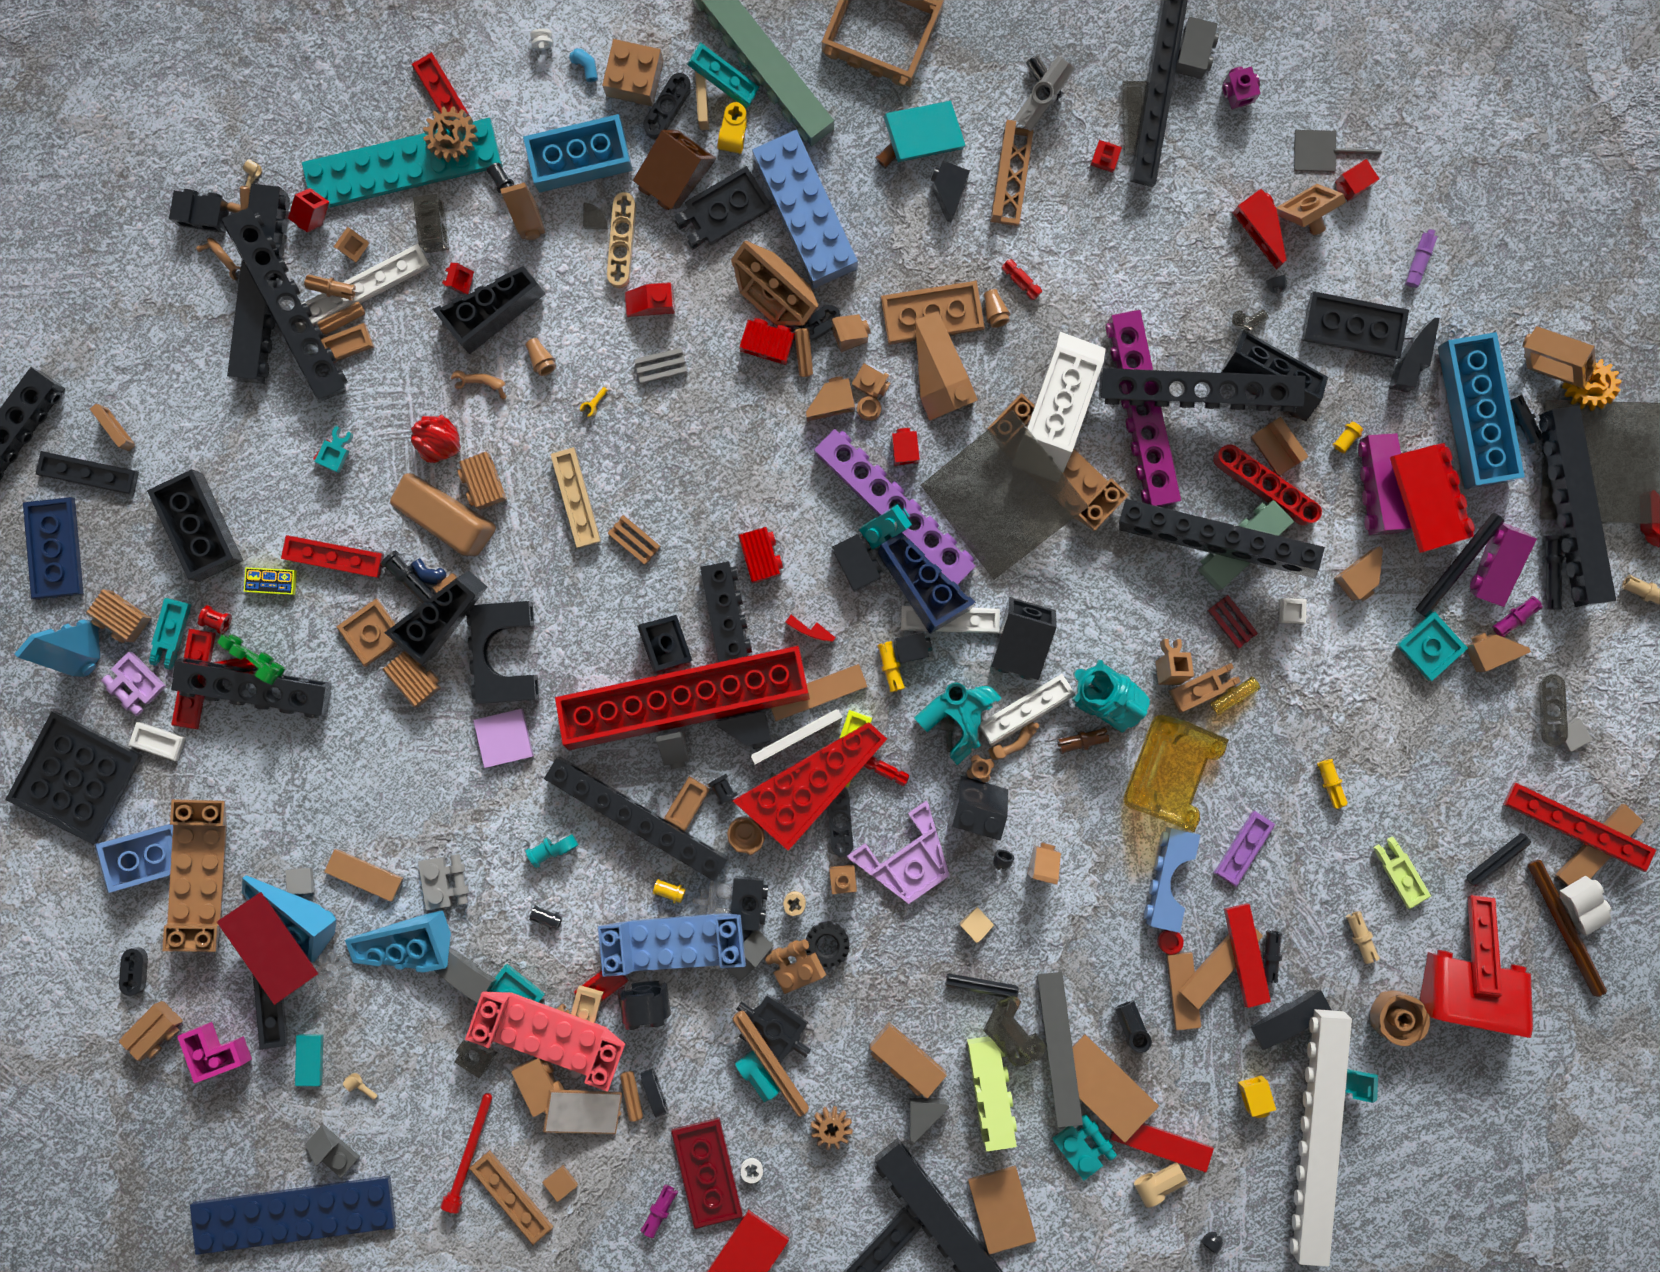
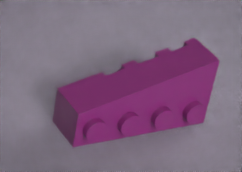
(1382, 494)

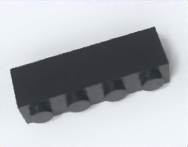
(270, 1019)

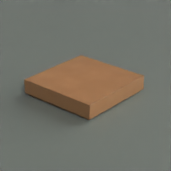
(366, 633)

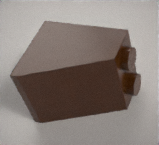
(673, 168)

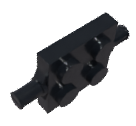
(777, 1026)

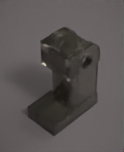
(1011, 1036)

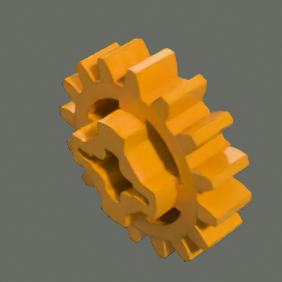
(1596, 389)

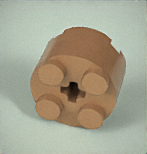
(1385, 1021)

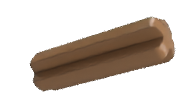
(341, 318)
(803, 352)
(631, 1096)

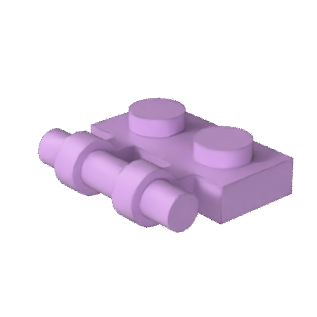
(138, 678)

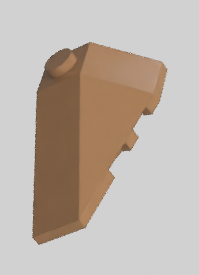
(940, 370)

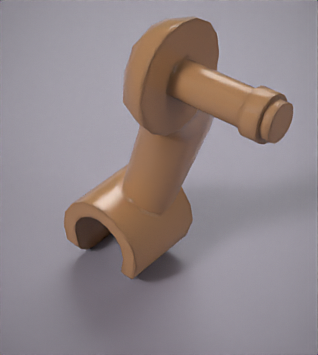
(221, 255)
(493, 382)
(1025, 735)

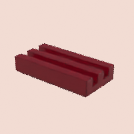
(1245, 638)

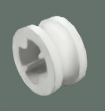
(541, 39)
(759, 1169)

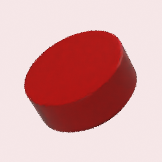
(1170, 942)

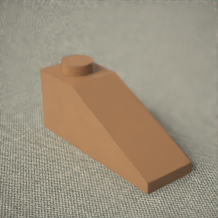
(523, 211)

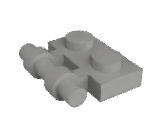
(436, 883)

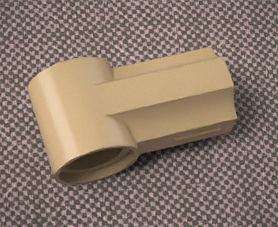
(1156, 1186)

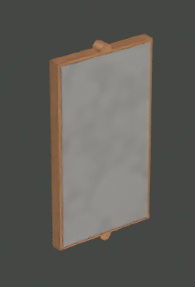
(582, 1111)

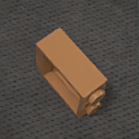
(1559, 356)

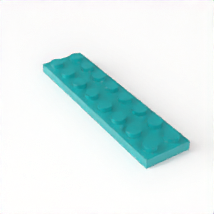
(396, 167)

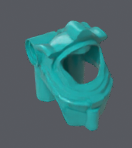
(1113, 698)
(965, 711)

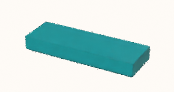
(723, 75)

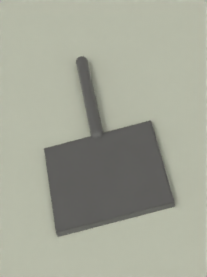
(1317, 150)

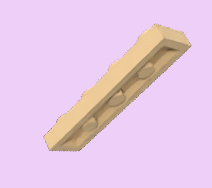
(575, 498)

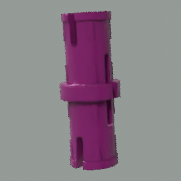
(1517, 616)
(659, 1211)

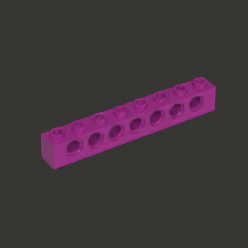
(1132, 325)

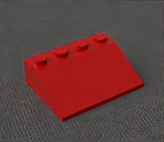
(1432, 497)

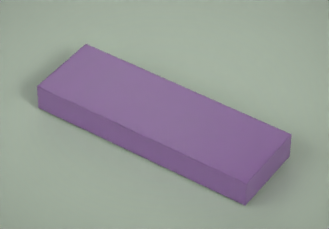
(1244, 848)

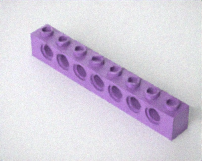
(837, 442)

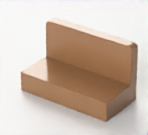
(1279, 446)

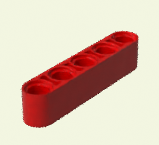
(1279, 485)

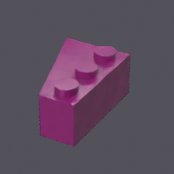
(1502, 564)

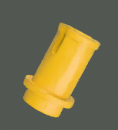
(1347, 438)
(669, 891)

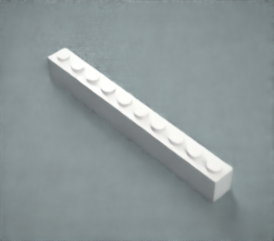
(1321, 1137)

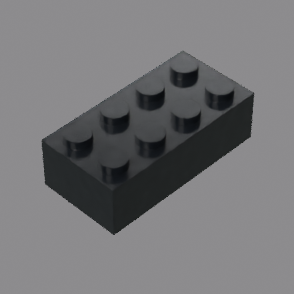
(195, 525)

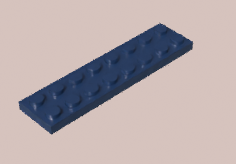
(292, 1215)

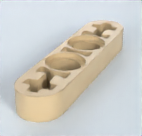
(624, 240)

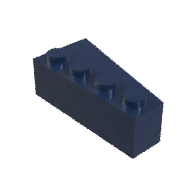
(923, 584)

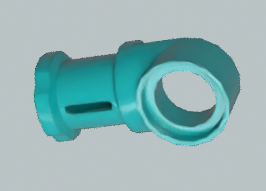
(547, 849)

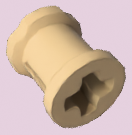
(802, 902)

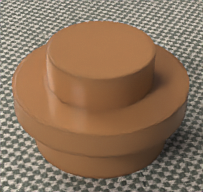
(868, 408)

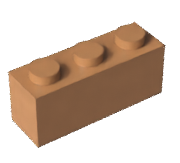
(907, 1060)

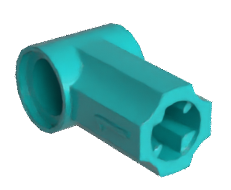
(756, 1074)

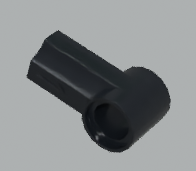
(1132, 1025)

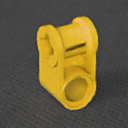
(732, 132)

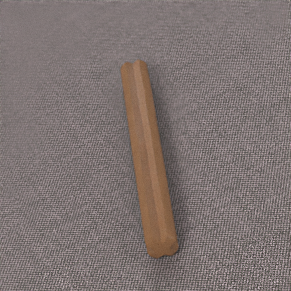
(770, 1063)

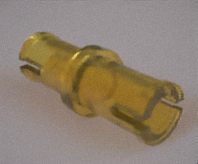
(1235, 696)

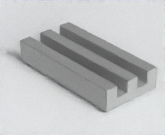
(660, 356)

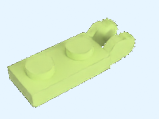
(1403, 874)

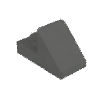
(331, 1150)

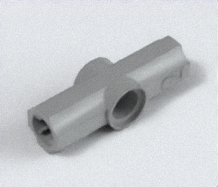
(1054, 79)

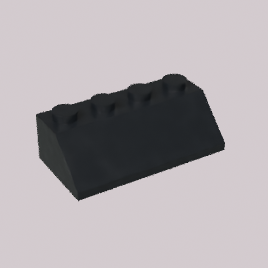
(1256, 356)

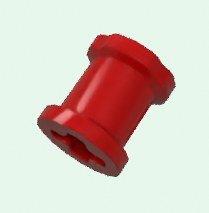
(208, 614)

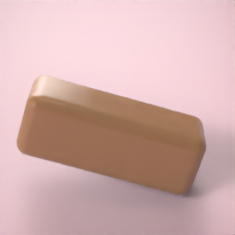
(442, 515)

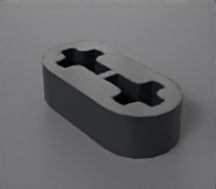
(817, 317)
(133, 971)
(654, 1092)

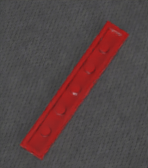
(1579, 827)

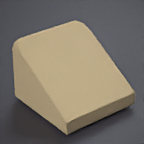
(976, 924)

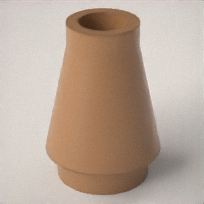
(996, 310)
(540, 358)

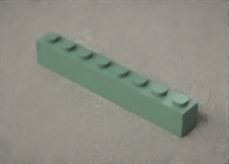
(768, 68)

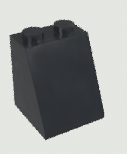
(1024, 639)
(979, 808)

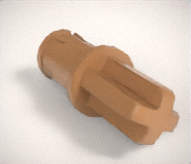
(330, 287)

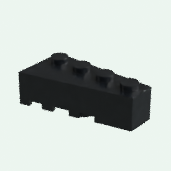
(489, 308)
(434, 621)

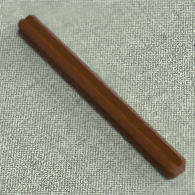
(1567, 928)

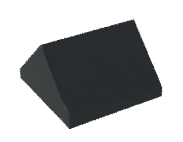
(664, 643)

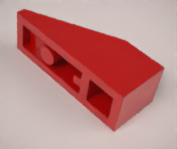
(1261, 222)

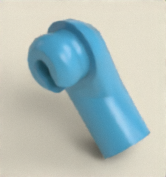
(581, 57)

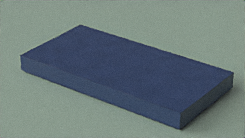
(53, 548)

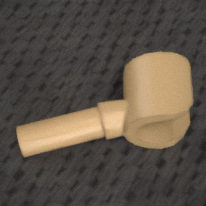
(254, 171)
(355, 1081)

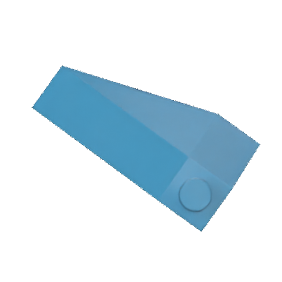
(67, 650)
(305, 920)
(412, 943)

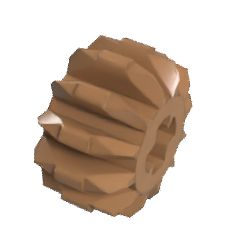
(831, 1137)

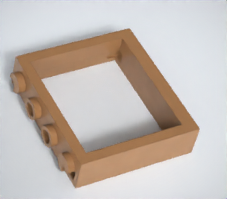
(877, 67)

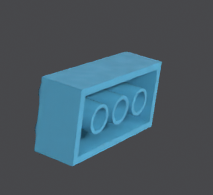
(578, 153)

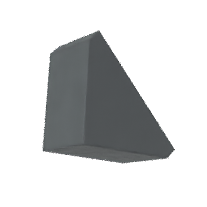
(755, 949)
(924, 1114)

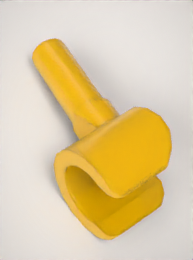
(593, 403)

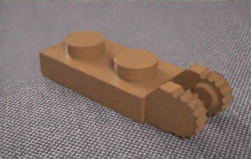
(1202, 688)

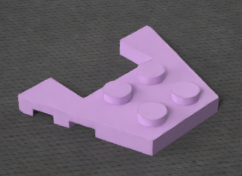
(912, 868)

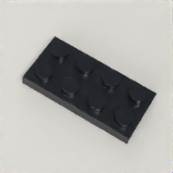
(1355, 325)

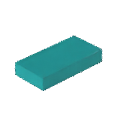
(309, 1060)

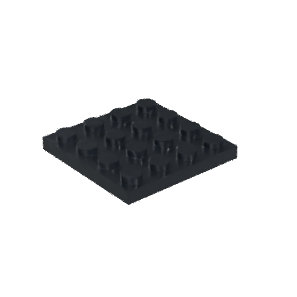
(73, 777)

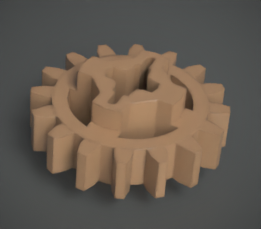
(460, 127)

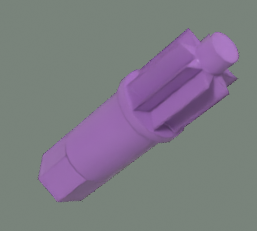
(1421, 258)

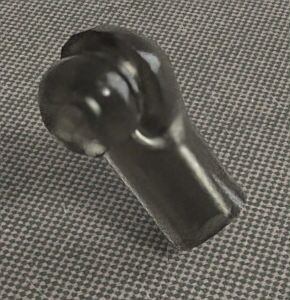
(1247, 322)

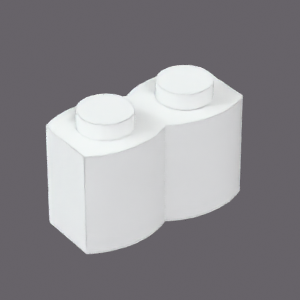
(1586, 905)

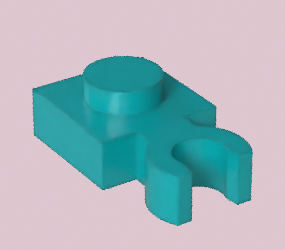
(332, 454)

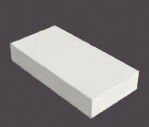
(157, 741)

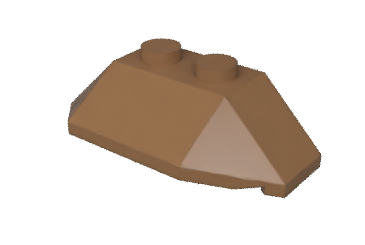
(773, 286)

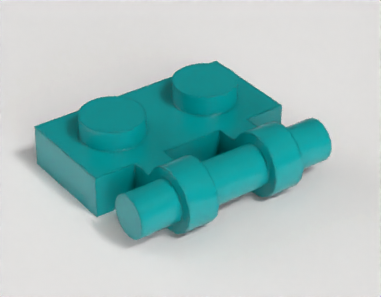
(1078, 1152)

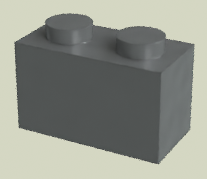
(1196, 46)

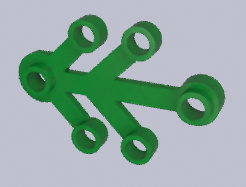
(267, 668)

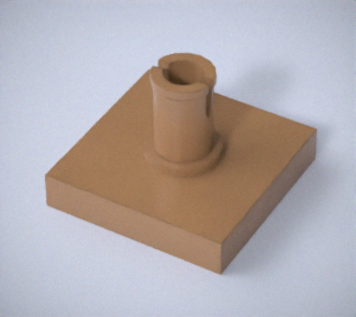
(1310, 206)

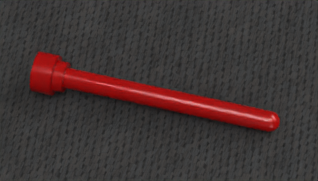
(452, 1201)

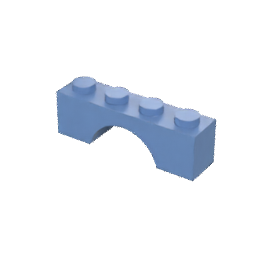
(1177, 848)

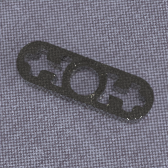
(1561, 703)

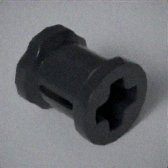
(723, 792)

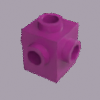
(1241, 87)

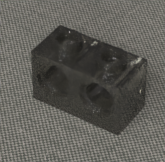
(431, 223)

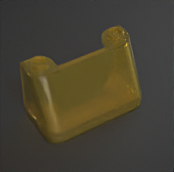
(1171, 770)

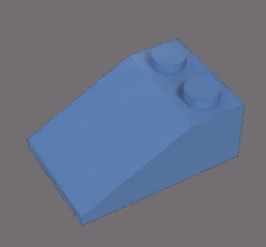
(135, 858)

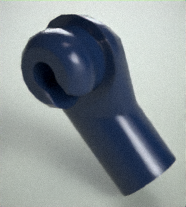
(427, 575)

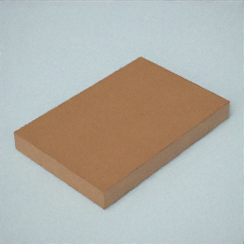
(1002, 1209)

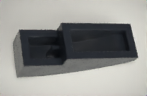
(1415, 357)
(1289, 1019)

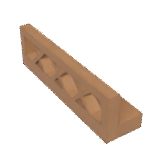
(1004, 169)

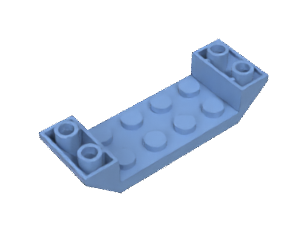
(671, 943)

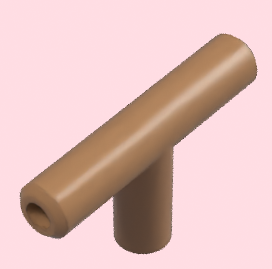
(244, 200)

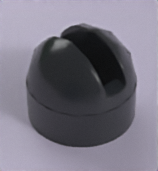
(1274, 283)
(1003, 859)
(1212, 1242)

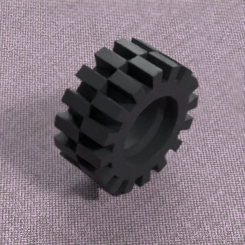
(838, 934)

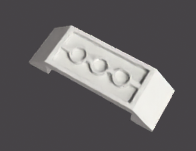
(1065, 396)

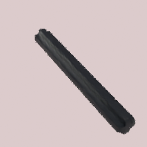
(1460, 564)

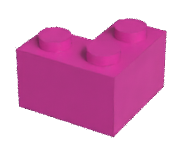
(206, 1055)

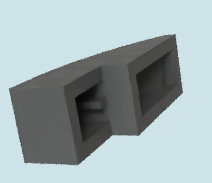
(466, 976)

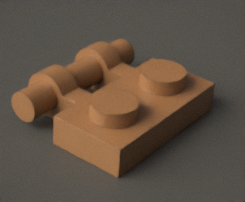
(798, 973)

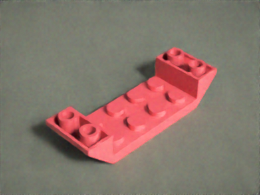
(547, 1035)

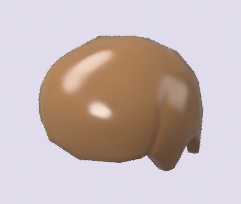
(745, 835)

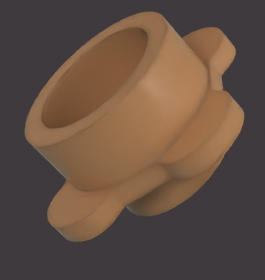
(984, 774)

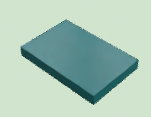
(924, 131)

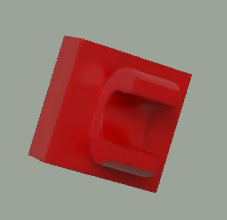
(1106, 156)
(458, 278)

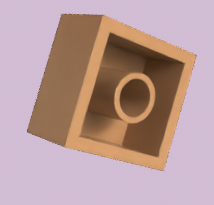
(633, 72)

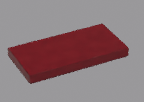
(267, 948)
(707, 1173)

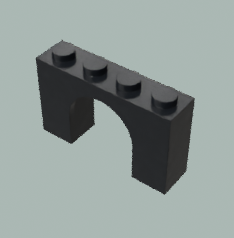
(485, 623)

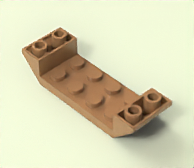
(1099, 493)
(196, 875)

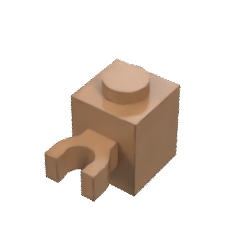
(1174, 666)

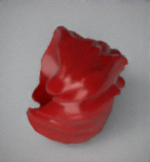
(435, 438)

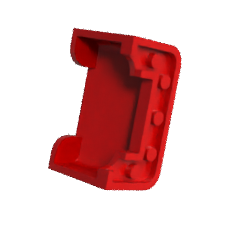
(1450, 996)

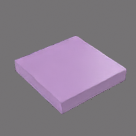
(503, 738)

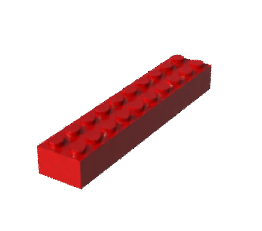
(681, 698)

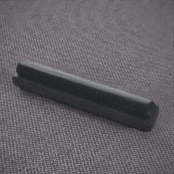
(1498, 859)
(981, 986)

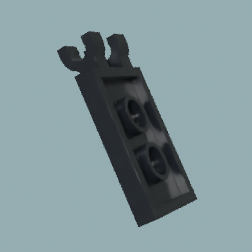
(723, 208)

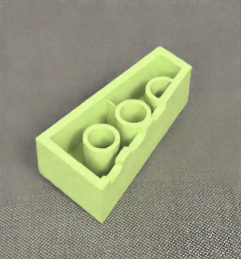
(991, 1094)

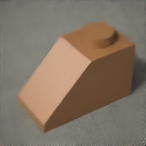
(850, 331)
(832, 400)
(1362, 575)
(1492, 651)
(1044, 863)

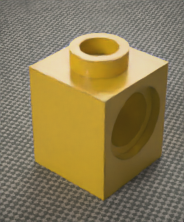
(1257, 1096)

